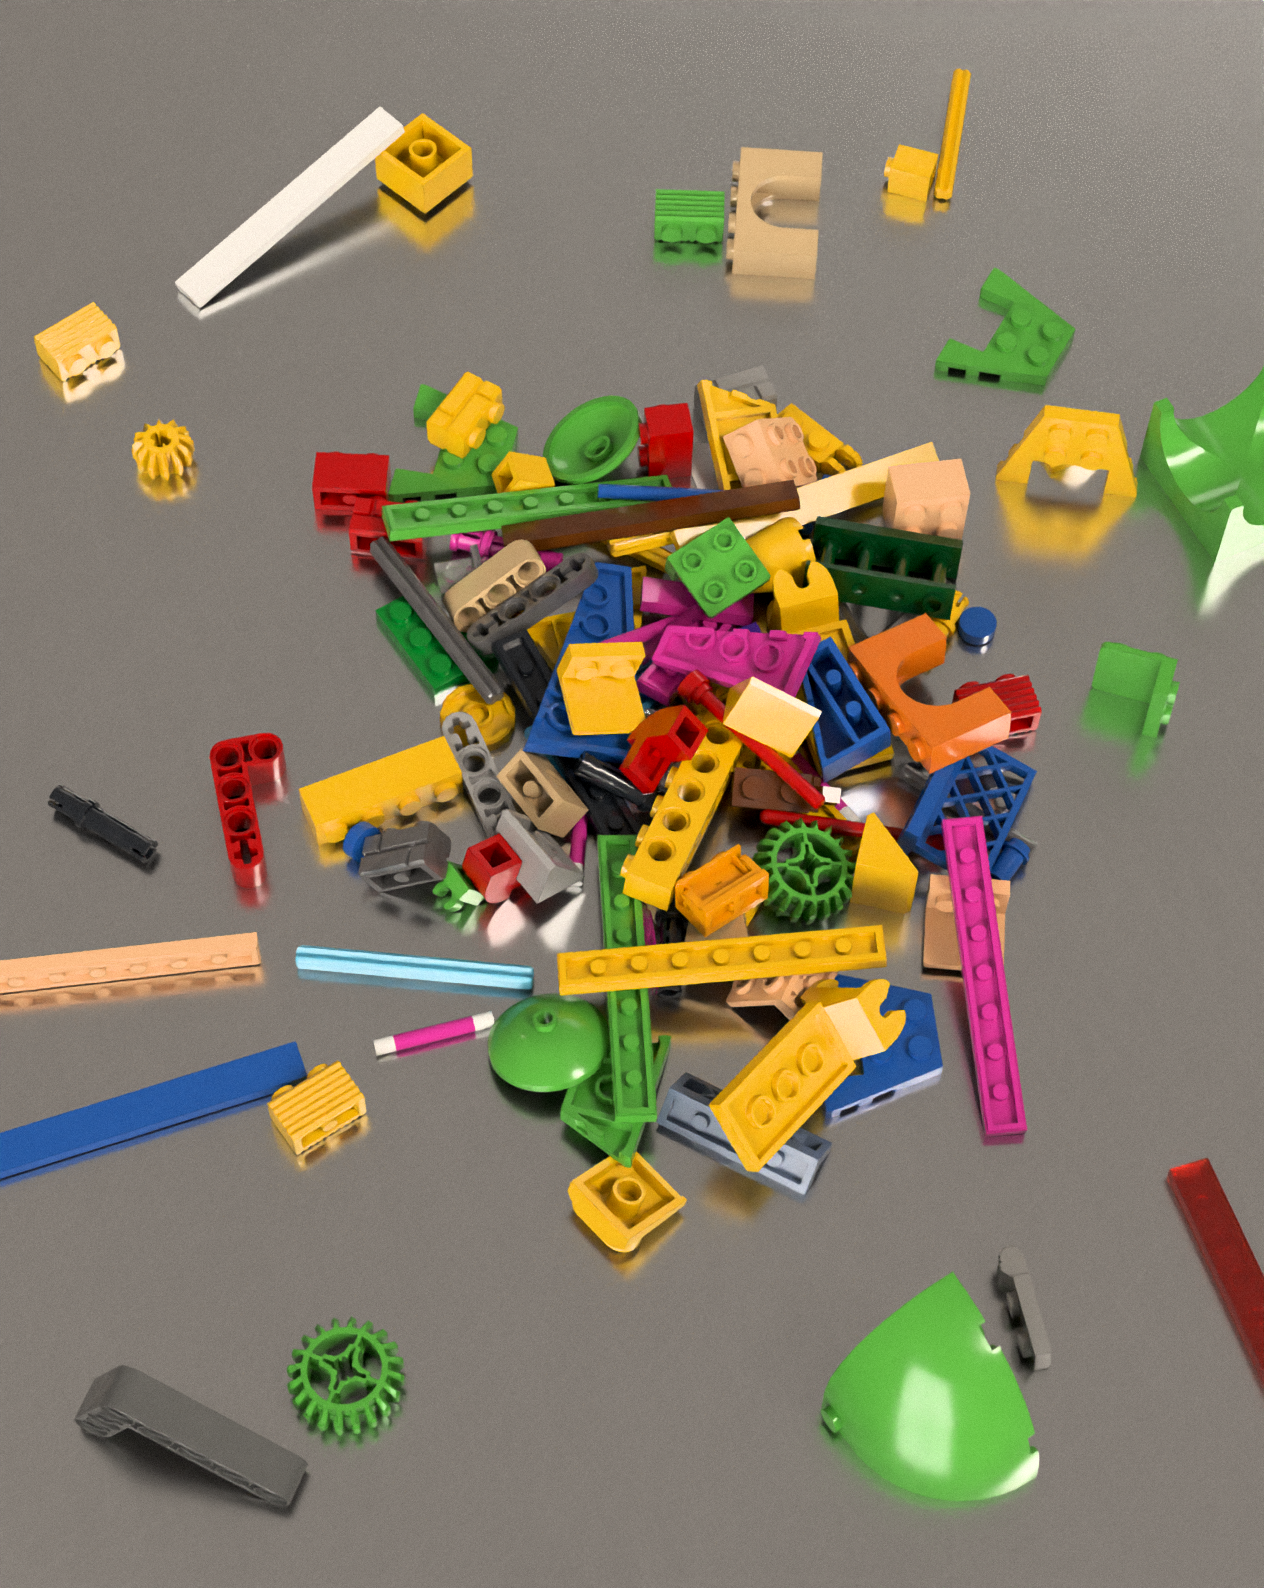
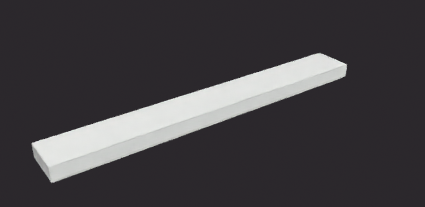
(289, 207)

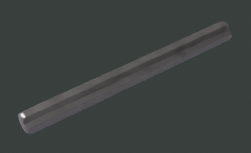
(437, 621)

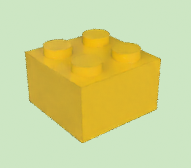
(425, 163)

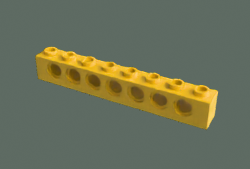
(716, 757)

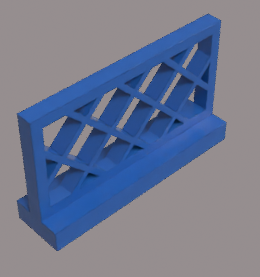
(942, 782)

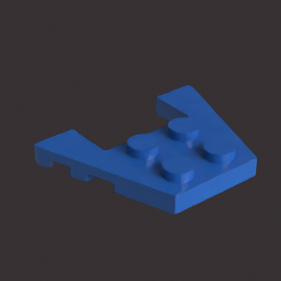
(906, 1062)

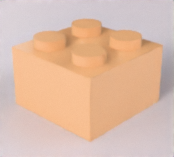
(927, 498)

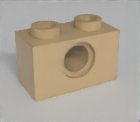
(542, 793)

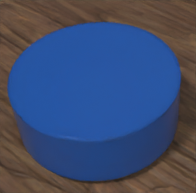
(977, 625)
(355, 839)

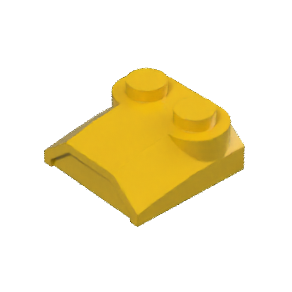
(623, 1201)

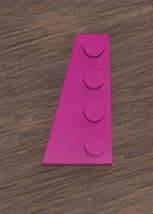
(738, 654)

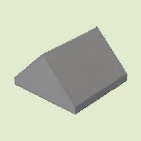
(545, 864)

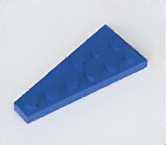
(601, 614)

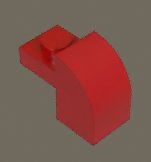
(657, 741)
(492, 868)

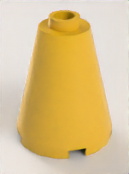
(782, 548)

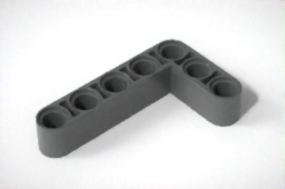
(139, 1402)

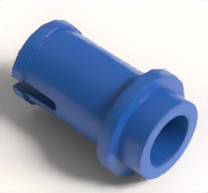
(1013, 855)

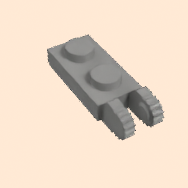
(1024, 1304)

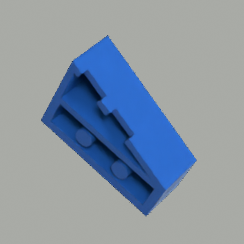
(849, 721)

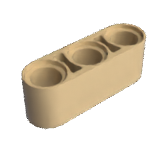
(504, 572)

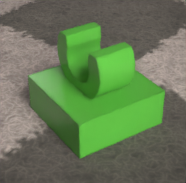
(460, 886)

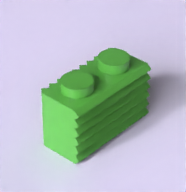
(689, 215)

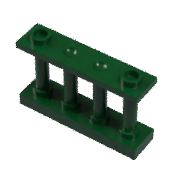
(891, 549)

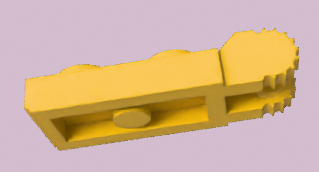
(822, 445)

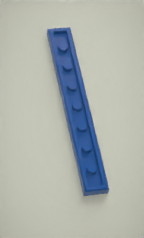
(149, 1109)

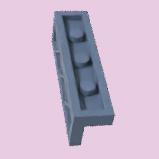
(689, 1115)

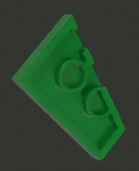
(422, 648)

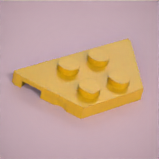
(723, 414)

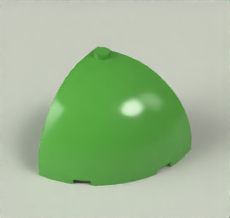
(934, 1402)

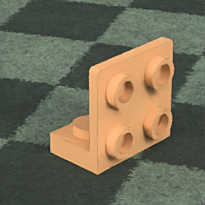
(940, 931)
(778, 991)

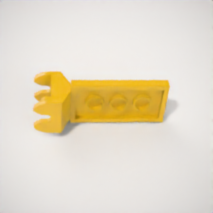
(813, 610)
(803, 1066)

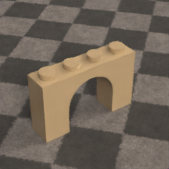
(765, 248)

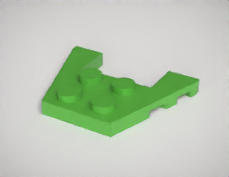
(1025, 343)
(451, 473)

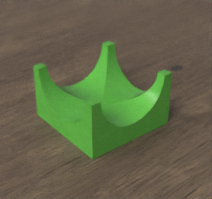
(1213, 469)

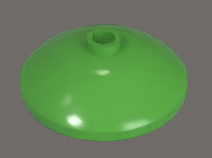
(592, 440)
(548, 1042)

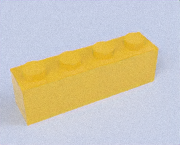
(381, 790)

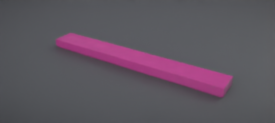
(983, 977)

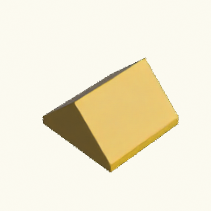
(769, 715)
(883, 871)

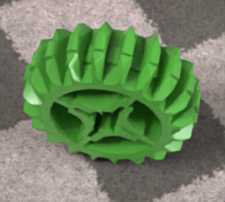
(819, 857)
(316, 1359)

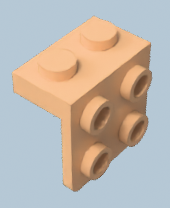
(770, 453)

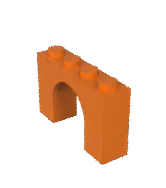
(932, 733)

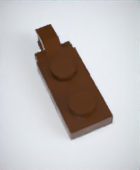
(766, 790)

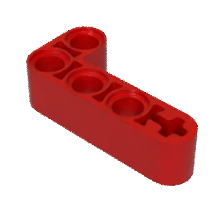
(241, 812)

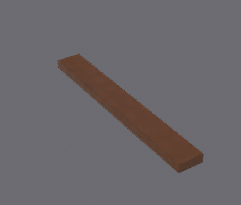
(655, 516)

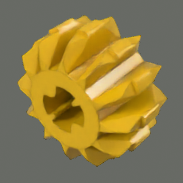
(163, 449)

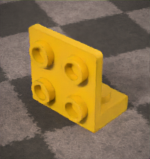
(602, 687)

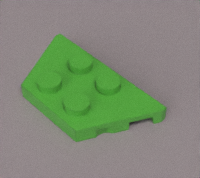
(591, 1110)

